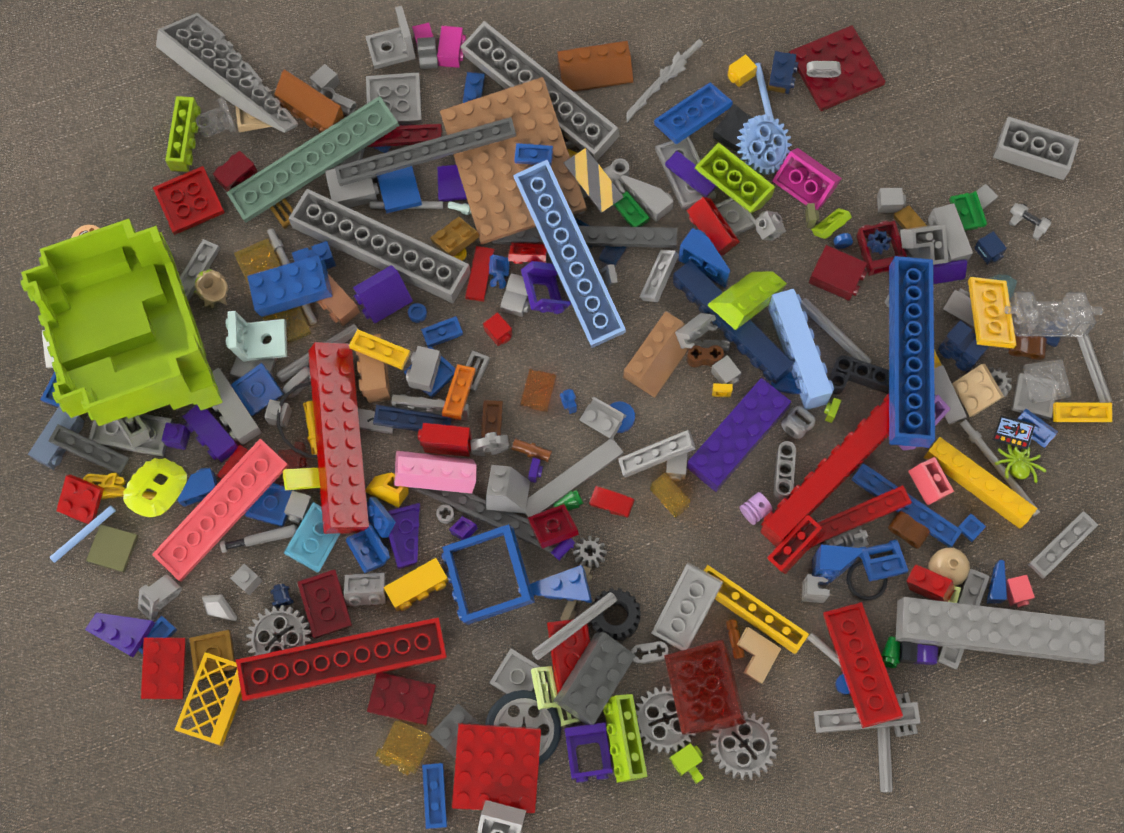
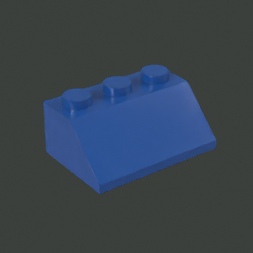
(833, 561)

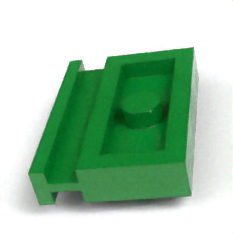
(969, 210)

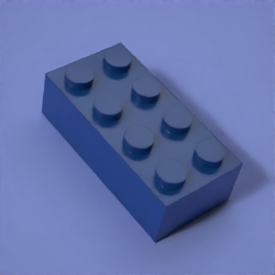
(290, 286)

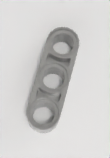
(788, 462)

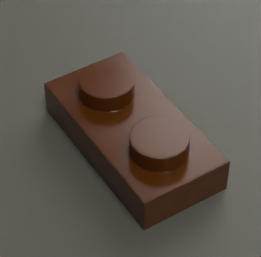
(492, 417)

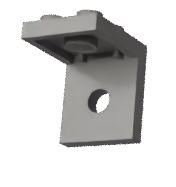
(397, 38)

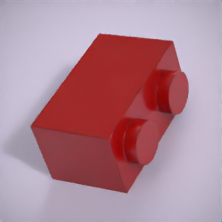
(930, 584)

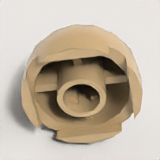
(950, 564)

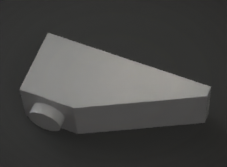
(649, 197)

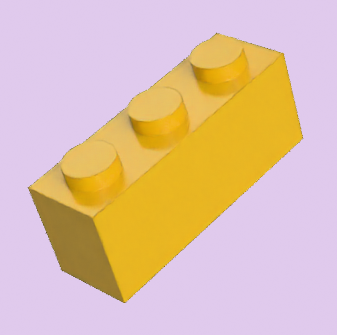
(416, 585)

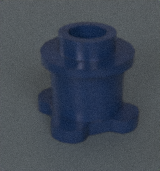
(281, 595)

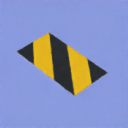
(593, 180)

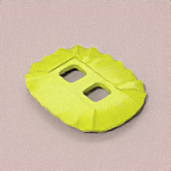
(166, 493)

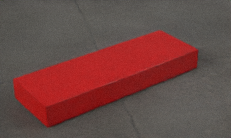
(479, 274)

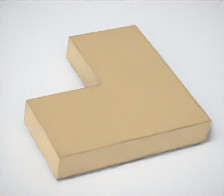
(763, 653)

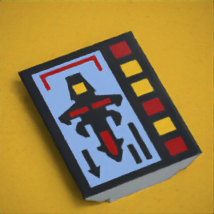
(1014, 432)

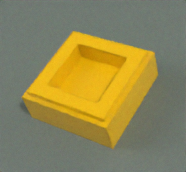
(722, 390)

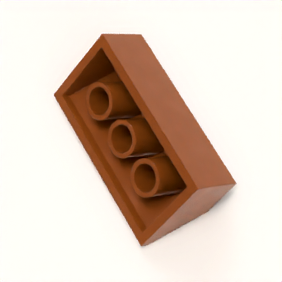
(595, 66)
(307, 103)

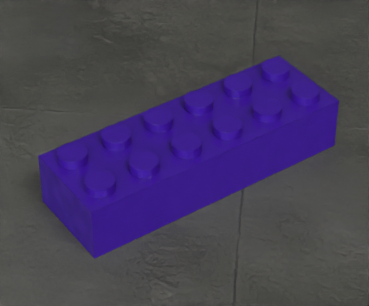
(738, 434)

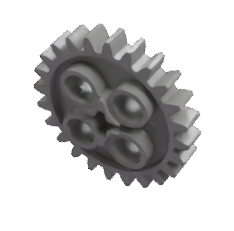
(268, 624)
(672, 737)
(730, 757)

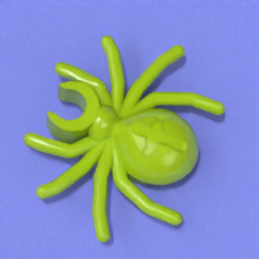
(1020, 463)

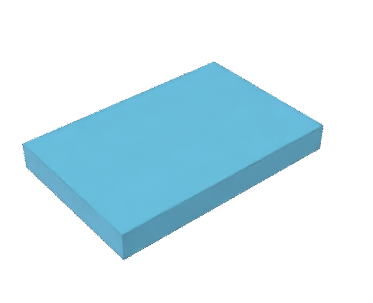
(309, 542)

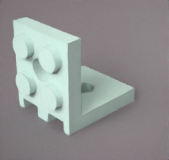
(247, 338)

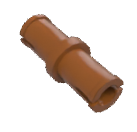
(531, 450)

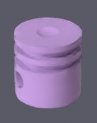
(756, 508)

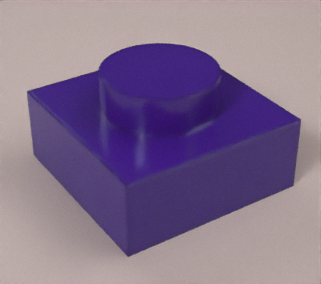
(535, 470)
(463, 528)

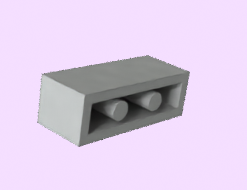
(957, 241)

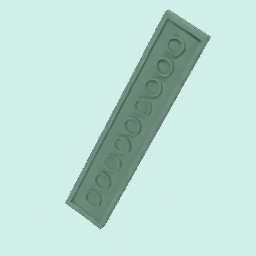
(312, 159)

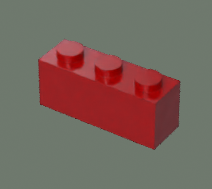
(710, 221)
(796, 544)

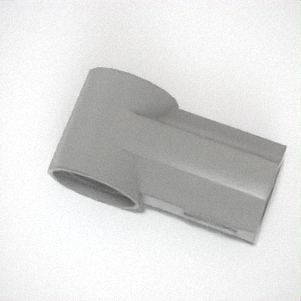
(347, 105)

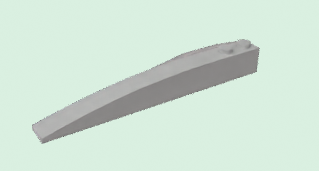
(214, 62)

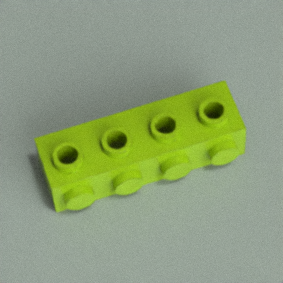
(182, 134)
(624, 738)

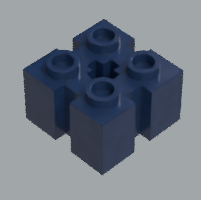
(962, 347)

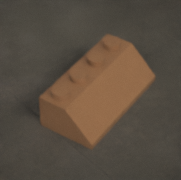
(656, 356)

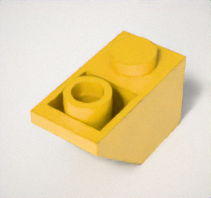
(384, 489)

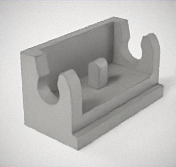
(695, 329)
(812, 591)

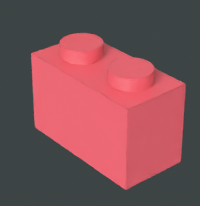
(931, 481)

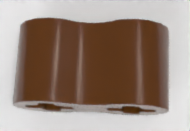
(1029, 346)
(704, 355)
(909, 529)

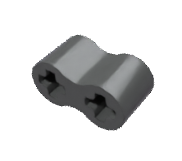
(427, 52)

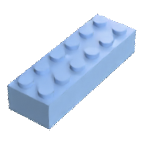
(798, 344)

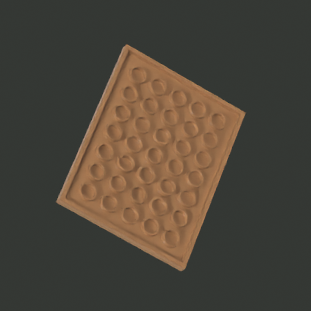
(489, 169)

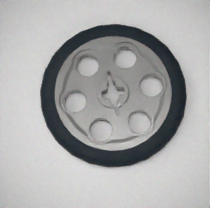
(524, 700)

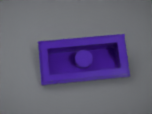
(949, 271)

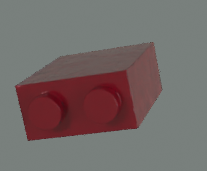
(838, 273)

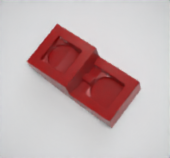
(611, 501)

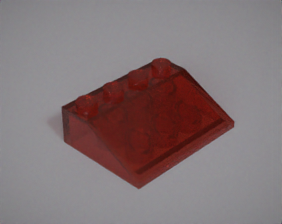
(704, 688)

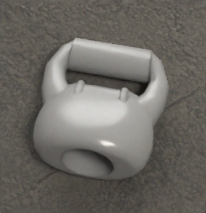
(794, 425)

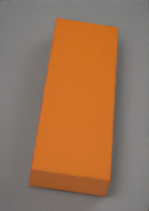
(458, 392)

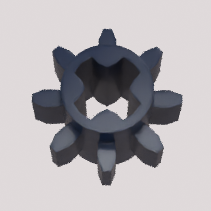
(878, 242)

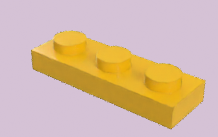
(379, 349)
(1082, 412)

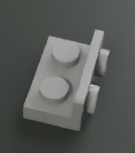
(960, 306)
(364, 589)

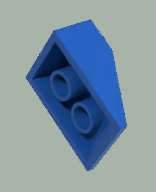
(705, 256)

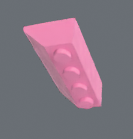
(435, 472)

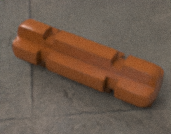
(734, 637)

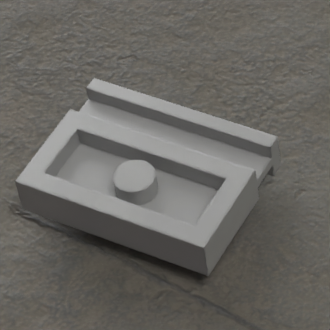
(602, 418)

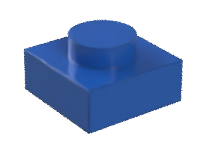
(971, 527)

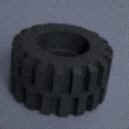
(625, 630)

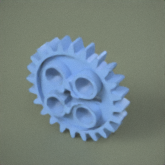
(763, 144)

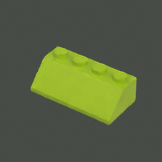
(735, 178)
(747, 297)

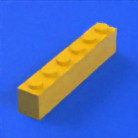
(981, 483)
(758, 614)

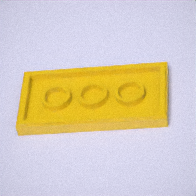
(988, 305)

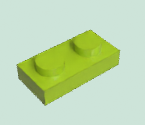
(831, 223)

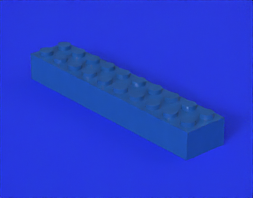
(911, 352)

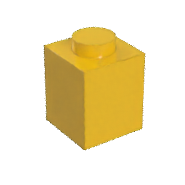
(742, 71)

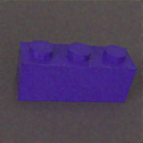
(210, 433)

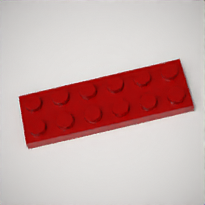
(862, 665)

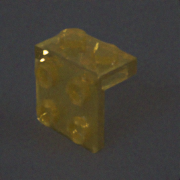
(404, 748)

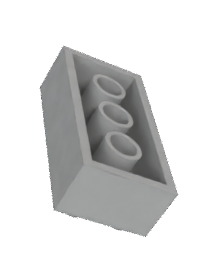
(1036, 148)

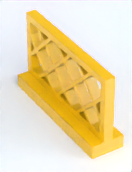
(228, 709)

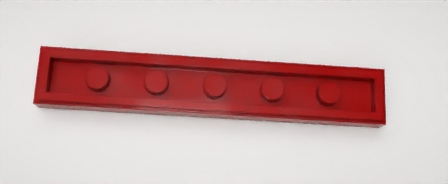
(863, 513)

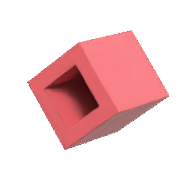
(1019, 591)

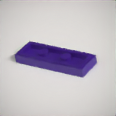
(686, 171)

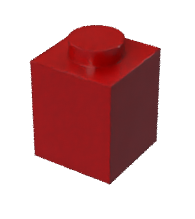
(498, 329)

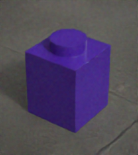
(175, 436)

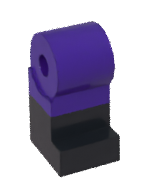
(918, 653)

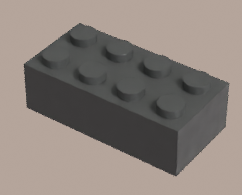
(594, 678)

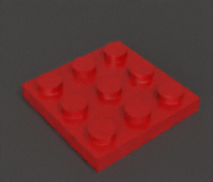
(188, 200)

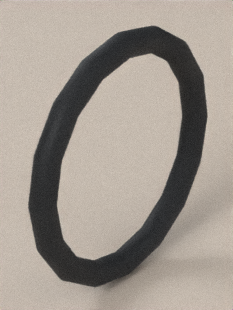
(857, 594)

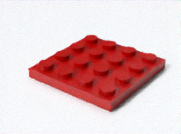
(496, 766)

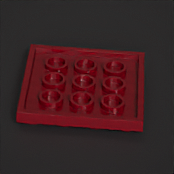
(857, 74)

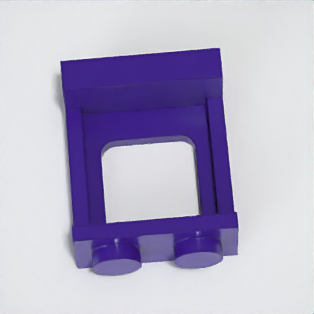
(543, 274)
(586, 735)

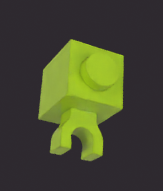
(687, 760)

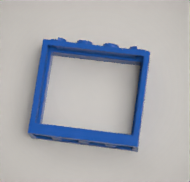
(519, 569)

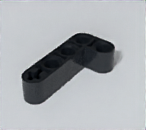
(850, 374)

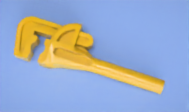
(113, 485)

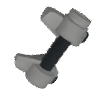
(1020, 212)

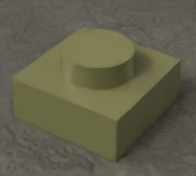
(811, 215)

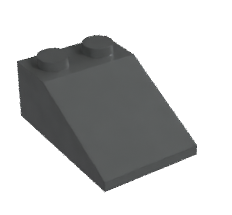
(447, 730)

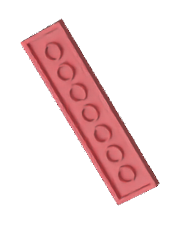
(220, 510)

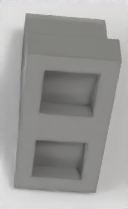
(157, 596)

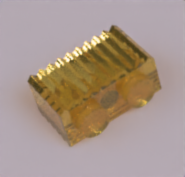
(670, 495)

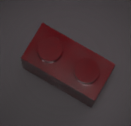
(234, 171)

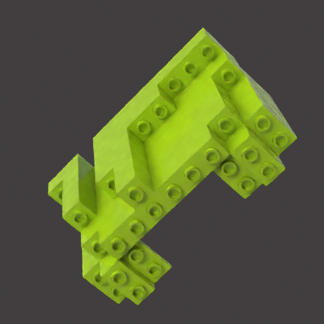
(119, 325)

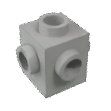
(769, 225)

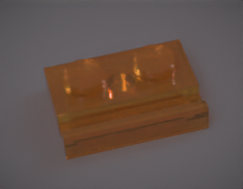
(538, 390)

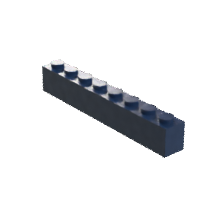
(748, 337)

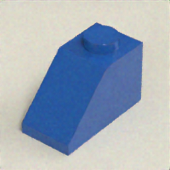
(197, 487)

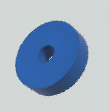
(626, 409)

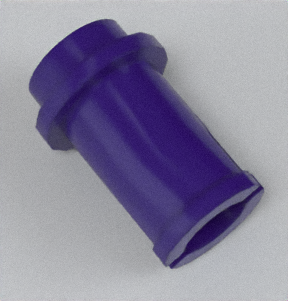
(562, 548)

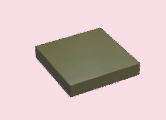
(112, 548)

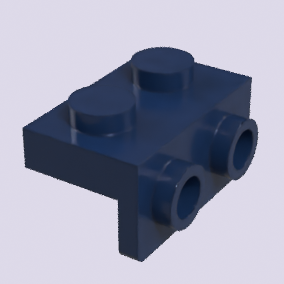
(782, 70)

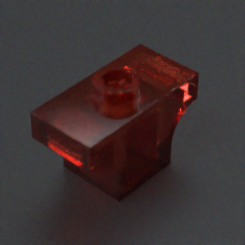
(293, 458)

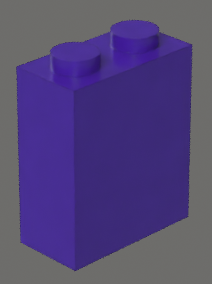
(382, 294)

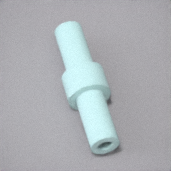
(464, 208)

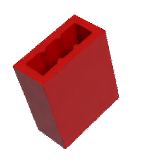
(445, 439)

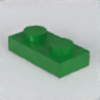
(631, 211)

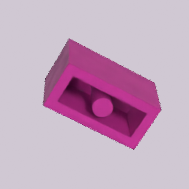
(449, 46)

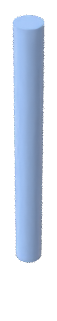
(763, 90)
(82, 534)

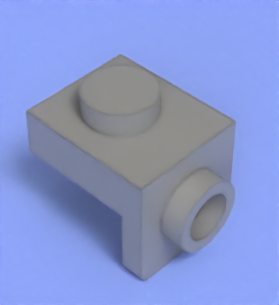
(608, 275)

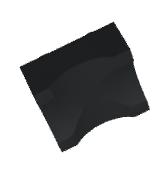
(729, 127)

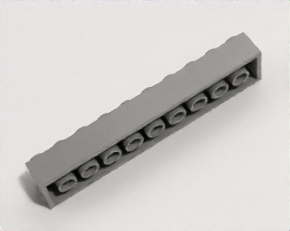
(512, 67)
(380, 245)
(1000, 630)

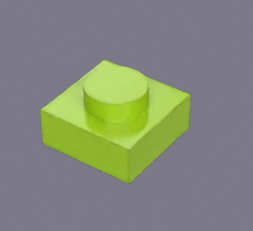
(831, 410)

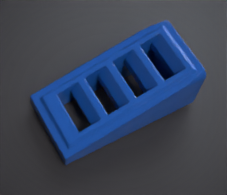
(997, 589)

